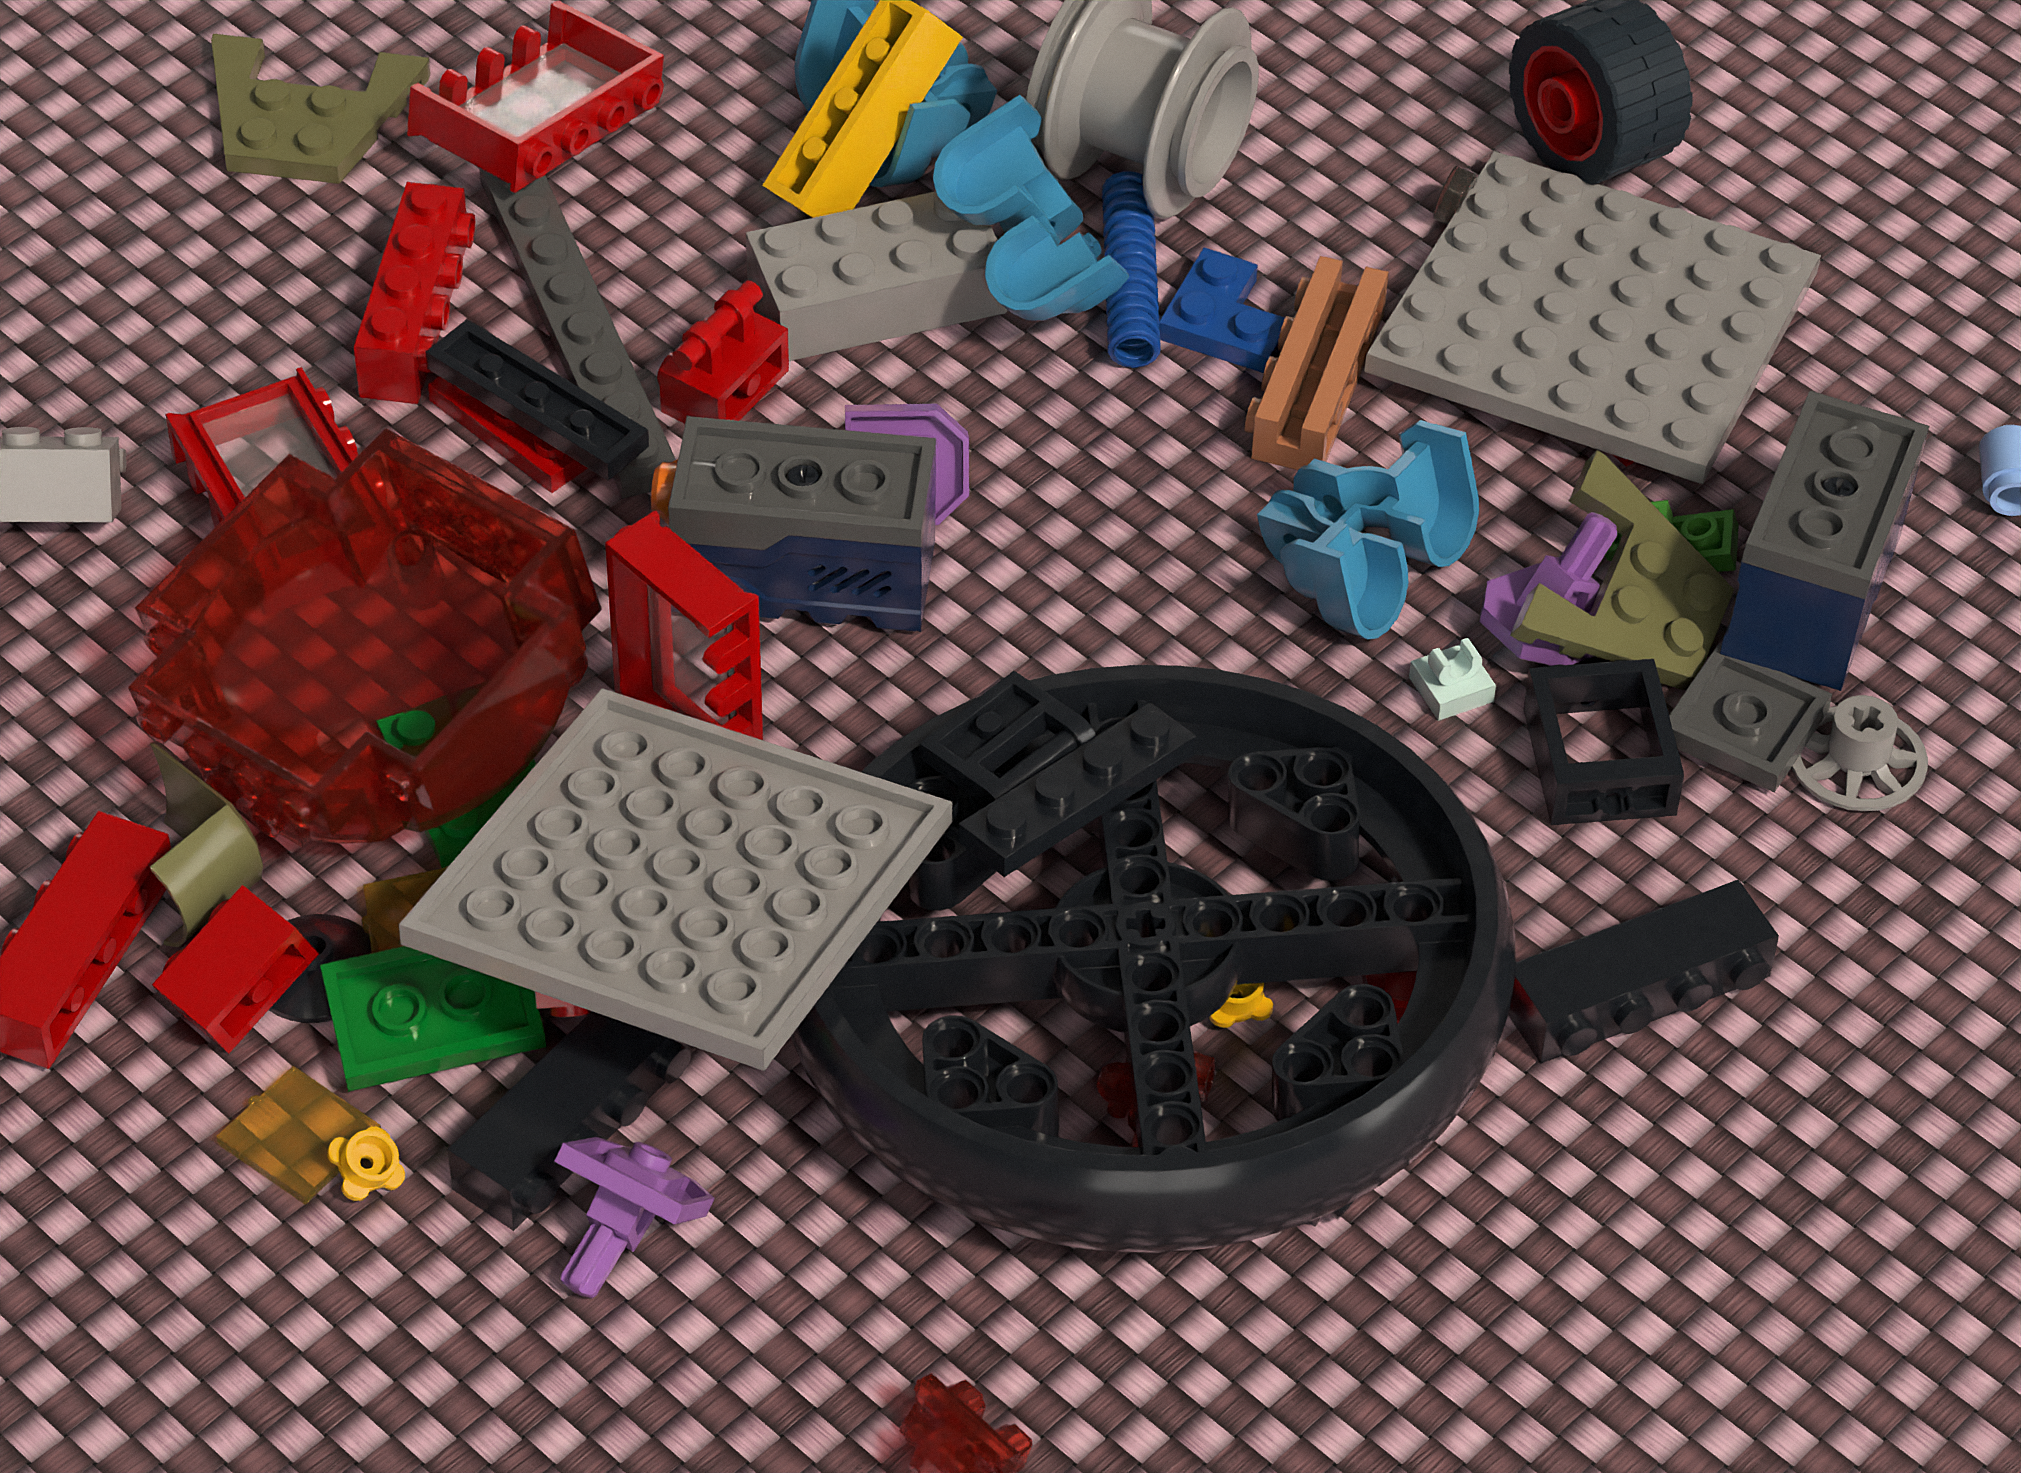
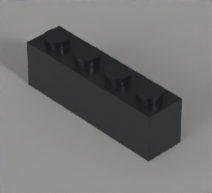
(1641, 971)
(574, 1093)

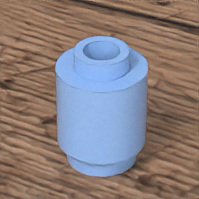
(2002, 469)

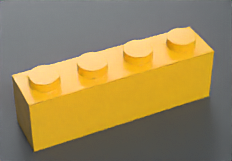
(862, 109)

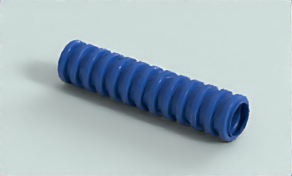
(1131, 241)

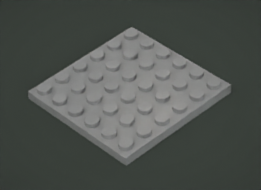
(1595, 316)
(679, 877)

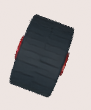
(1600, 88)

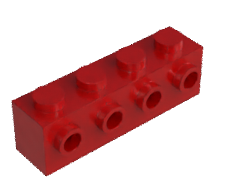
(412, 292)
(76, 935)

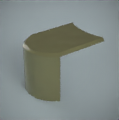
(215, 851)

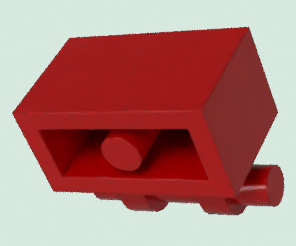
(724, 360)

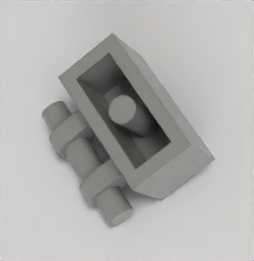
(60, 476)

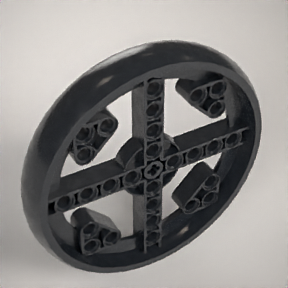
(1163, 949)

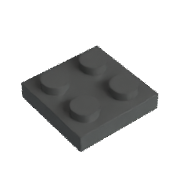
(1747, 718)

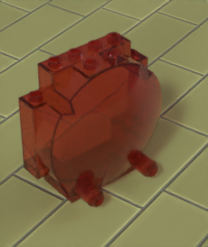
(362, 605)

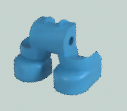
(952, 105)
(998, 177)
(1363, 578)

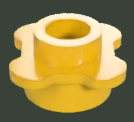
(1250, 1005)
(376, 1147)

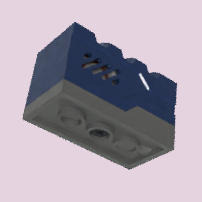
(808, 516)
(1824, 540)

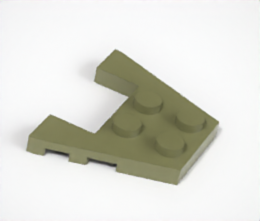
(299, 127)
(1655, 598)

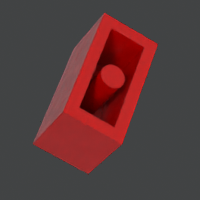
(235, 968)

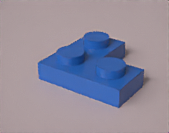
(1211, 314)

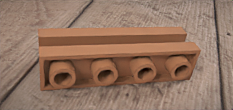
(1317, 365)

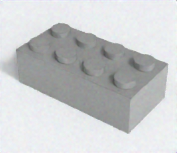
(871, 274)

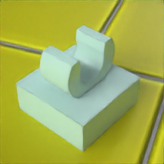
(1452, 680)

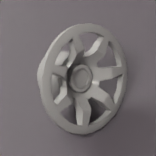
(1863, 746)

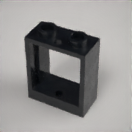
(1580, 790)

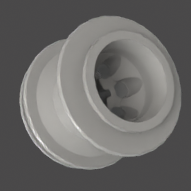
(1145, 96)

